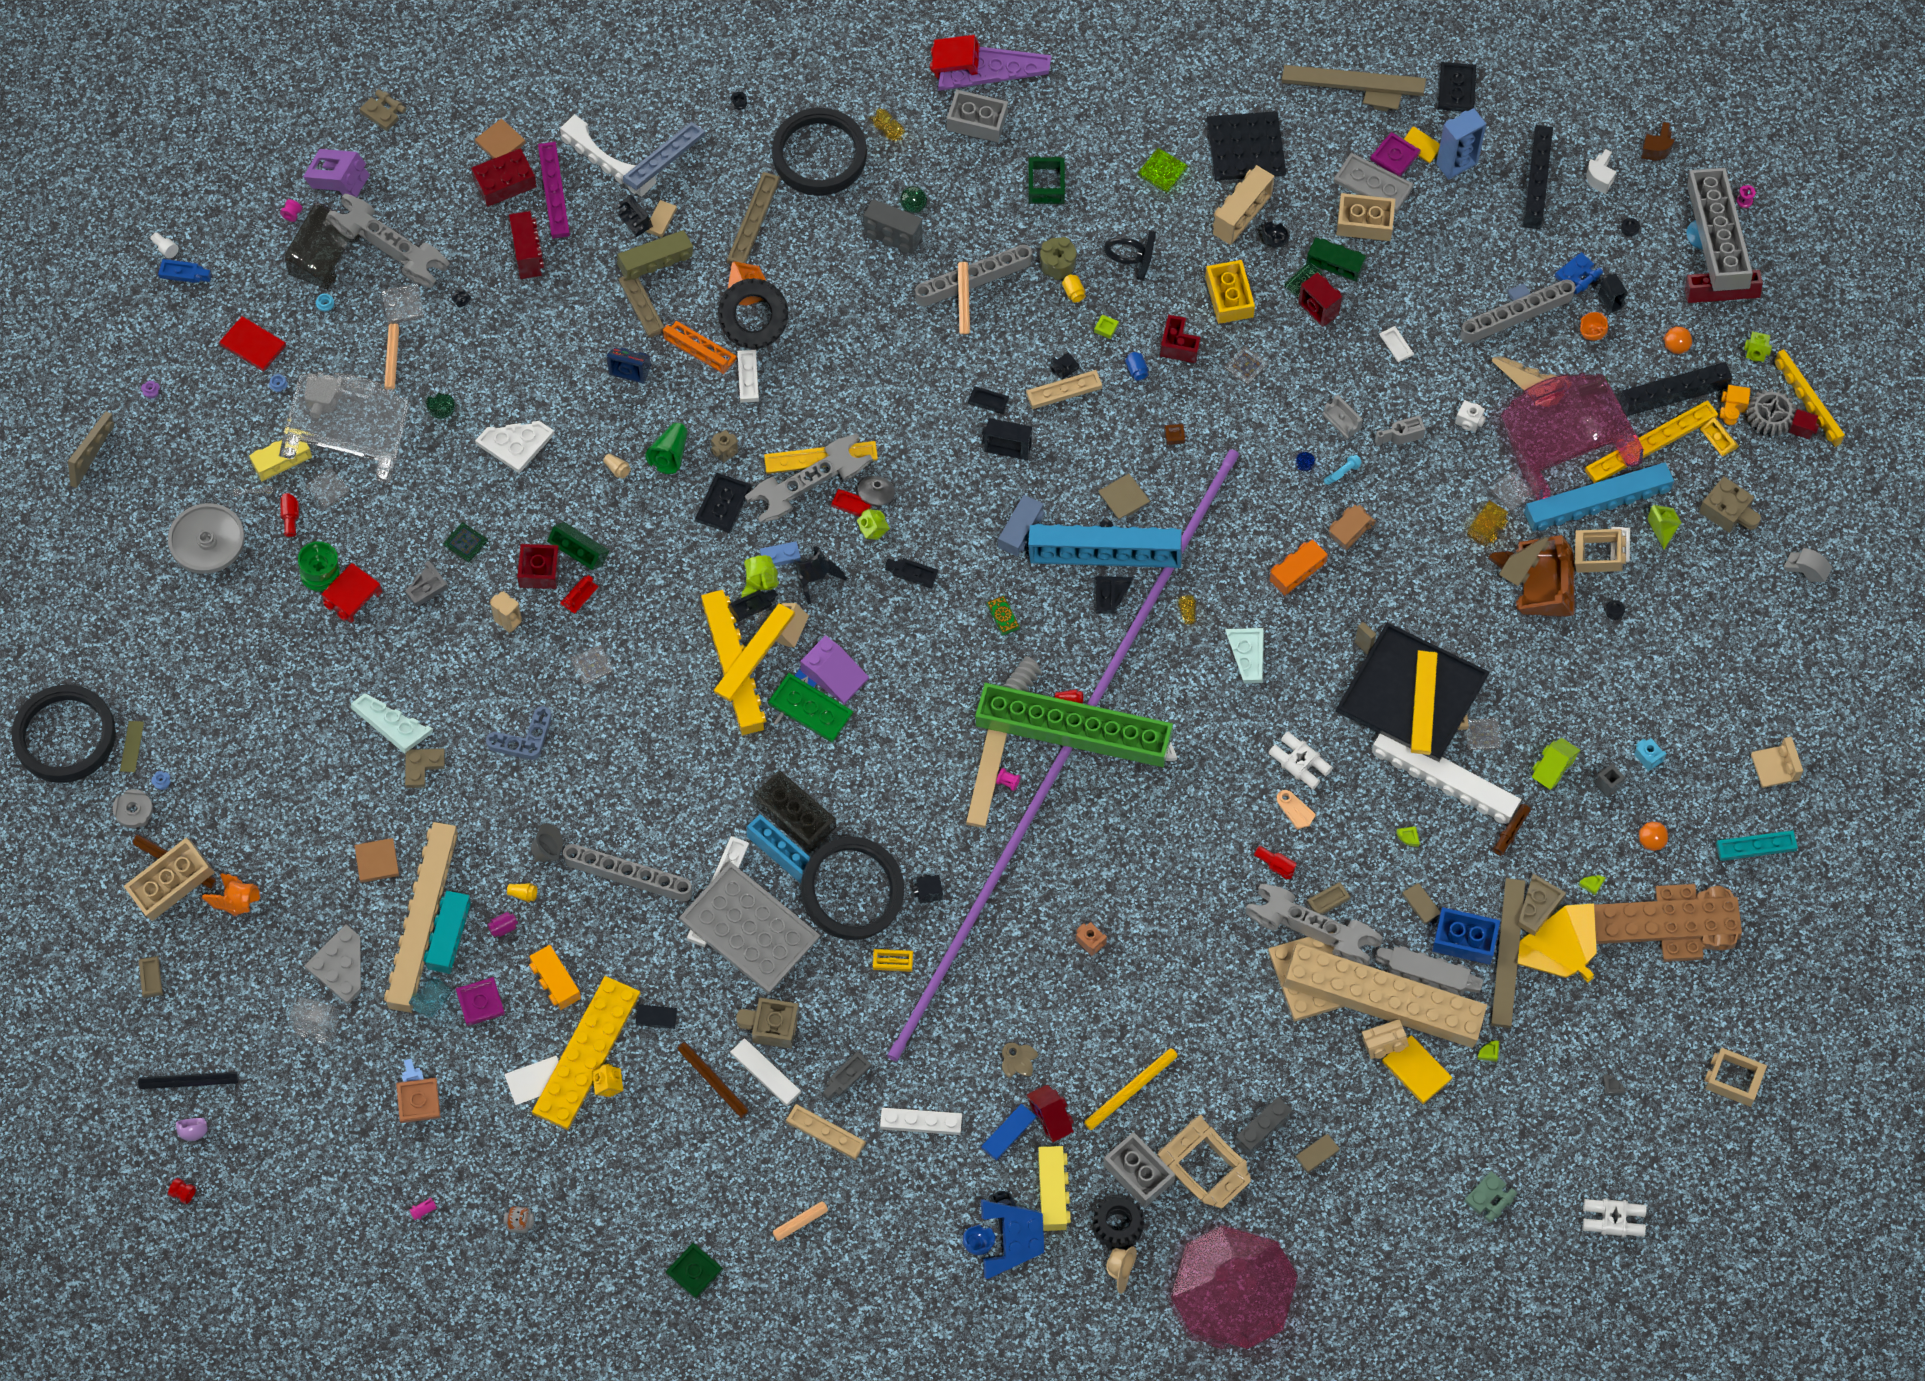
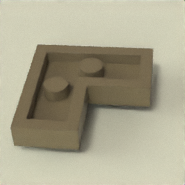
(418, 762)

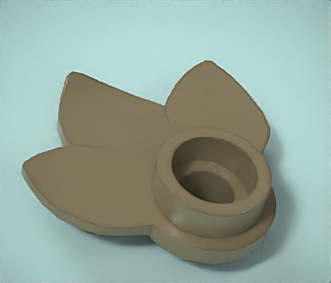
(1020, 1061)

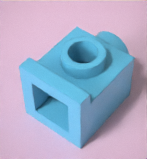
(1652, 758)

